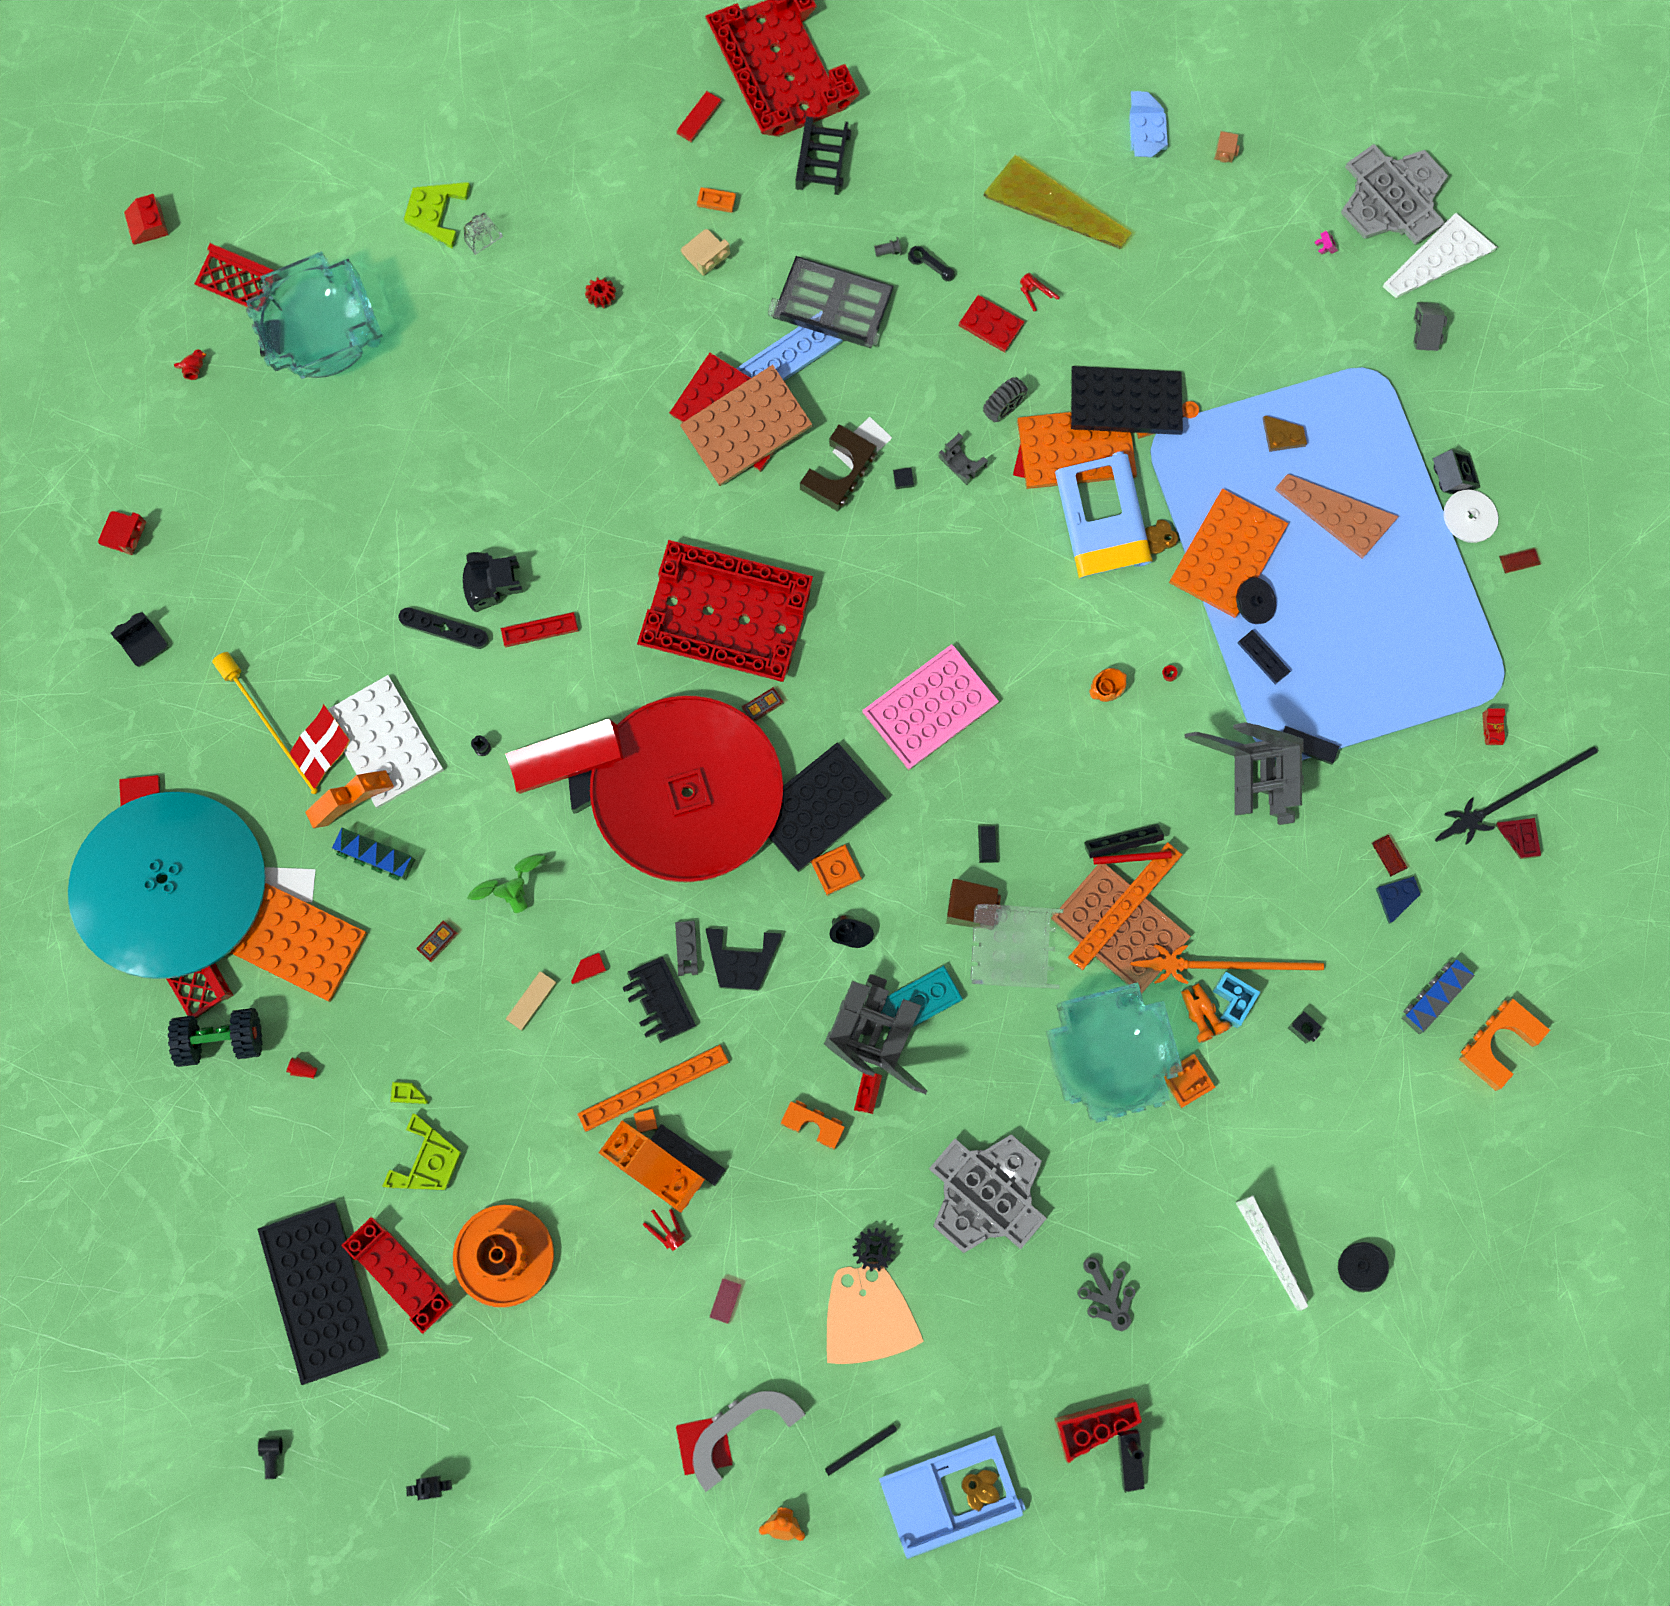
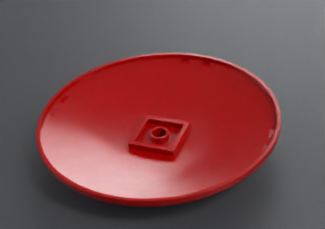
(696, 747)

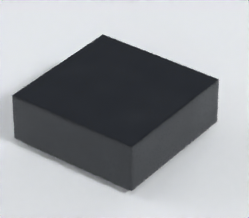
(903, 478)

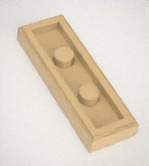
(531, 1001)

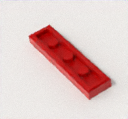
(539, 629)

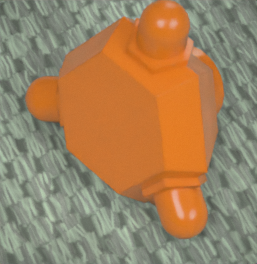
(782, 1526)

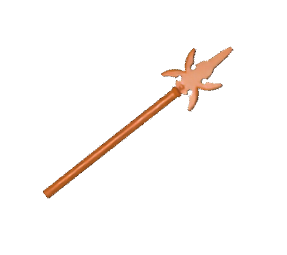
(1172, 964)

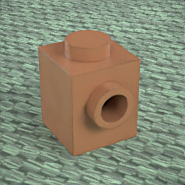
(1226, 147)

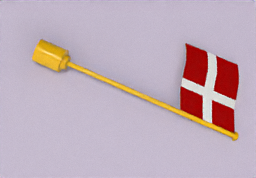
(316, 747)

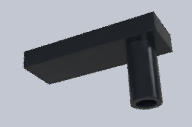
(1131, 1460)

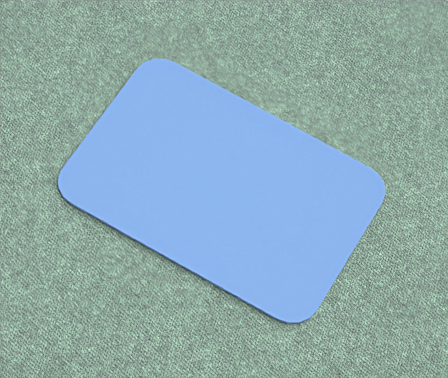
(1364, 638)

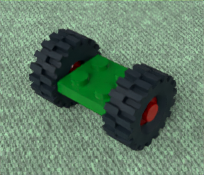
(186, 1038)

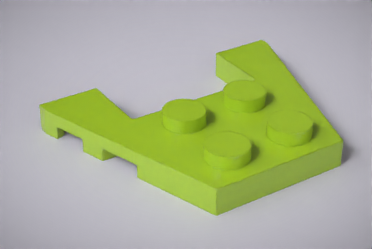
(427, 208)
(433, 1163)

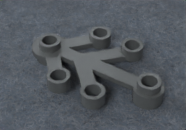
(1108, 1297)

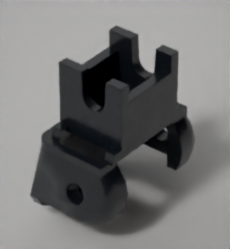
(488, 579)

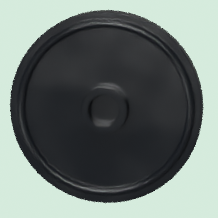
(1256, 601)
(1363, 1267)

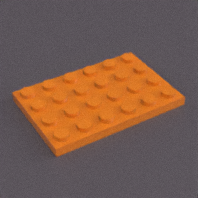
(1051, 445)
(1227, 551)
(300, 943)

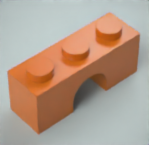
(798, 1115)

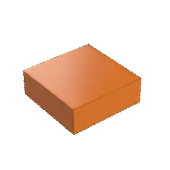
(645, 1121)

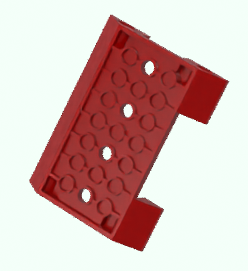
(763, 72)

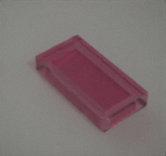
(725, 1301)

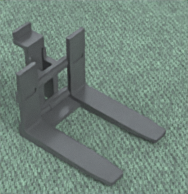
(1280, 782)
(863, 1014)

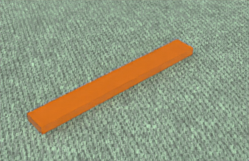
(1123, 908)
(653, 1088)

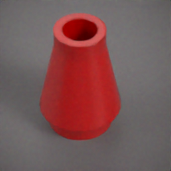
(300, 1068)

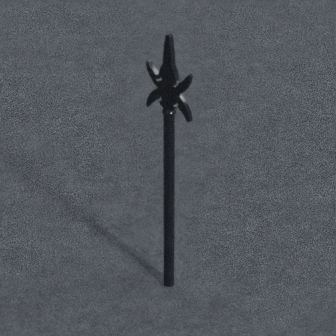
(1470, 821)

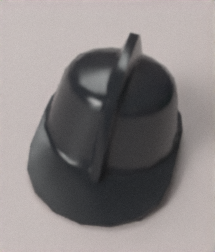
(850, 932)

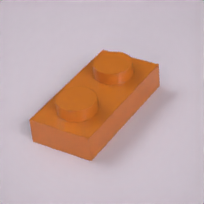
(716, 200)

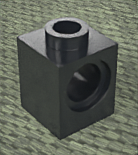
(1296, 1027)

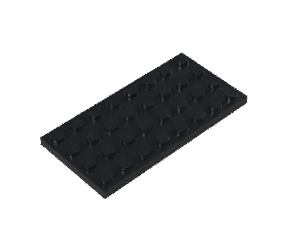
(318, 1293)

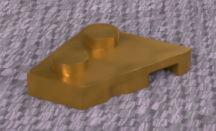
(1283, 435)

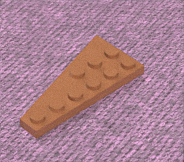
(1346, 519)

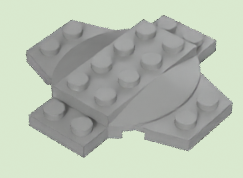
(1394, 194)
(987, 1193)

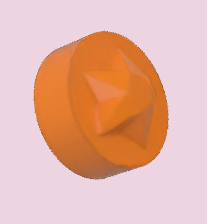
(1190, 409)

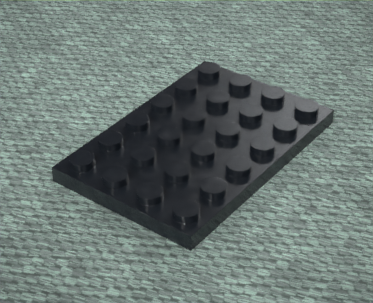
(1126, 400)
(823, 806)

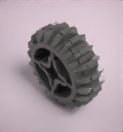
(1005, 399)

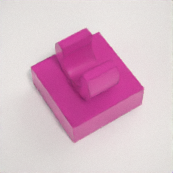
(1328, 243)

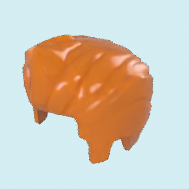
(1108, 685)

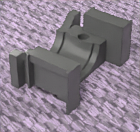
(959, 462)

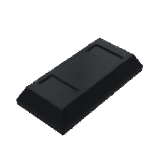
(988, 844)

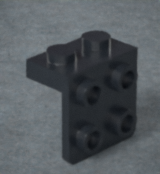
(139, 639)

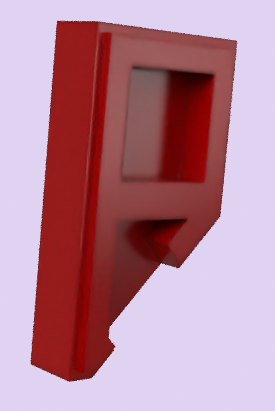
(588, 968)

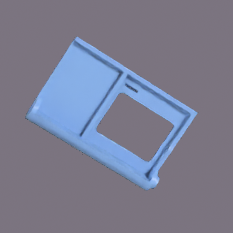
(922, 1508)

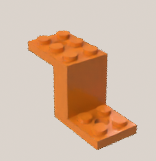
(651, 1166)

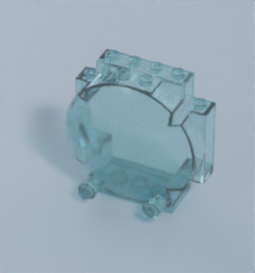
(313, 317)
(1113, 1052)

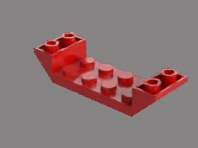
(398, 1274)

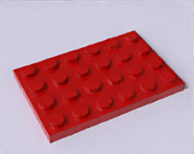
(709, 384)

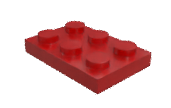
(991, 323)

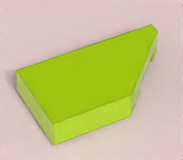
(406, 1094)

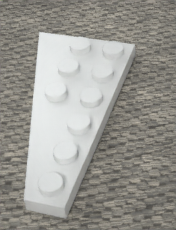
(1444, 252)
(1270, 1247)

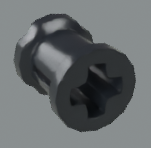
(485, 749)

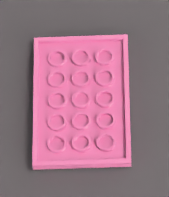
(930, 707)

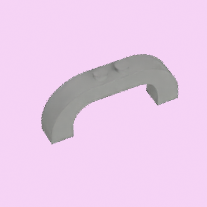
(722, 1423)

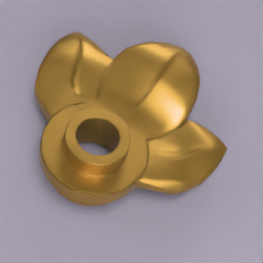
(1157, 535)
(983, 1491)

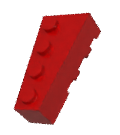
(1095, 1426)

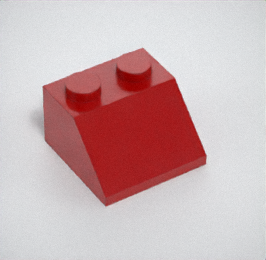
(145, 219)

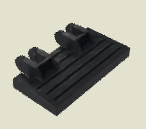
(660, 996)

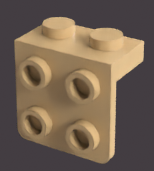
(705, 251)

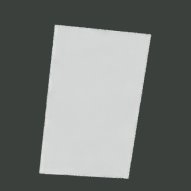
(870, 431)
(292, 881)

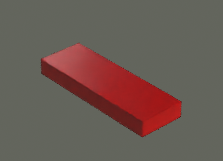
(698, 116)

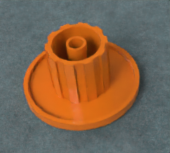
(525, 1259)

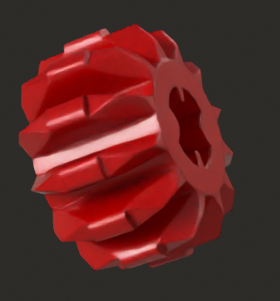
(596, 298)

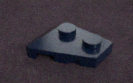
(1397, 897)

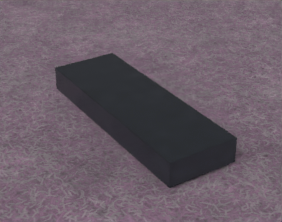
(1263, 657)
(1315, 747)

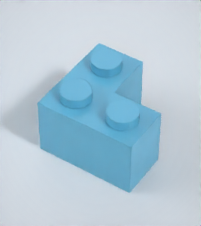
(1240, 998)

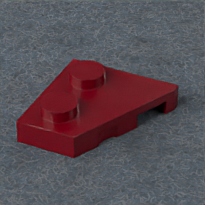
(1522, 837)

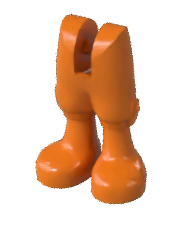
(1201, 1007)

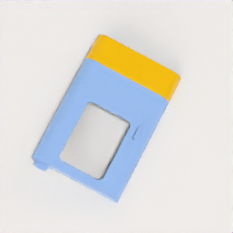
(1109, 541)

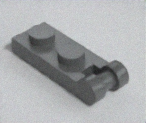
(686, 947)

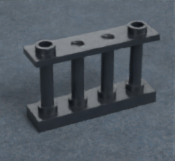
(809, 145)

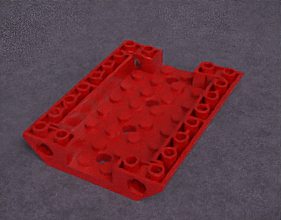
(732, 590)

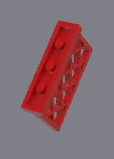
(237, 262)
(213, 978)

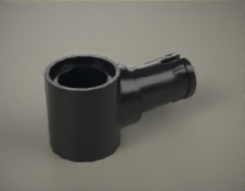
(270, 1449)

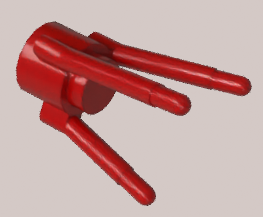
(1031, 283)
(673, 1239)

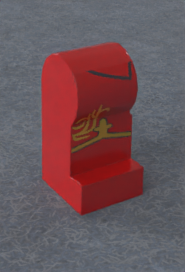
(1494, 726)

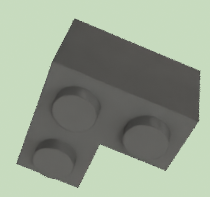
(1430, 323)

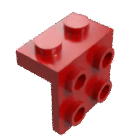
(122, 532)

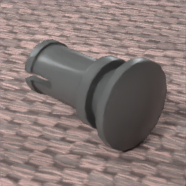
(887, 248)

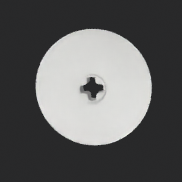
(1484, 517)

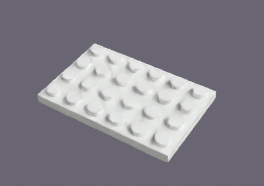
(385, 739)

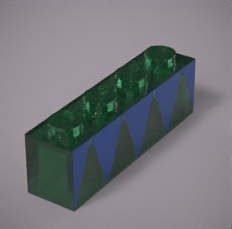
(373, 854)

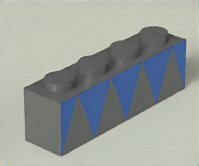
(1437, 996)

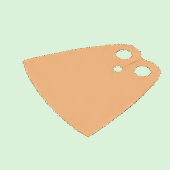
(868, 1325)

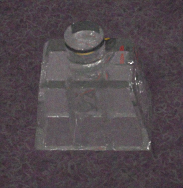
(480, 233)

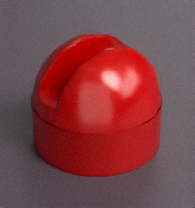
(1167, 671)

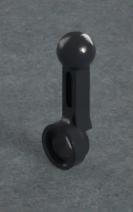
(946, 273)

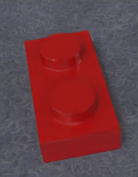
(867, 1093)

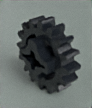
(880, 1258)
(429, 1488)

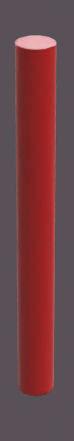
(1132, 857)

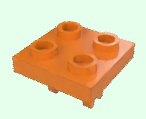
(1190, 1083)

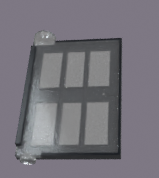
(832, 302)

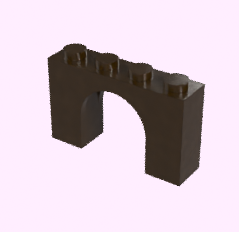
(835, 492)

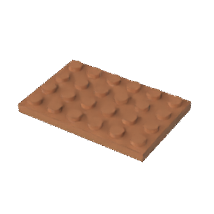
(746, 425)
(1133, 939)

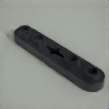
(460, 632)

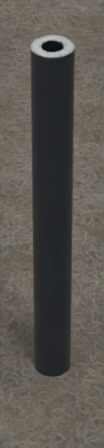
(860, 1450)

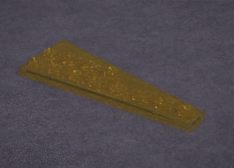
(1038, 195)

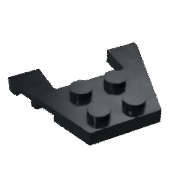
(741, 968)

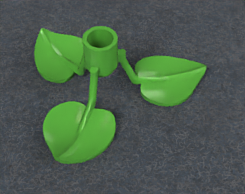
(510, 889)

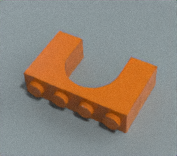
(1479, 1055)

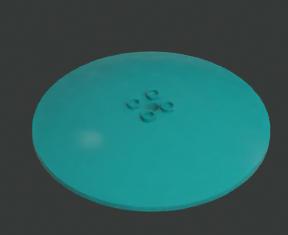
(174, 925)

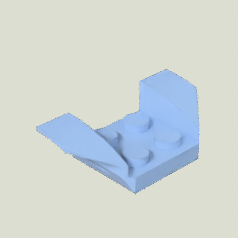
(1147, 125)

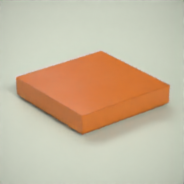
(836, 870)

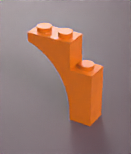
(341, 799)

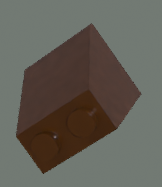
(963, 901)

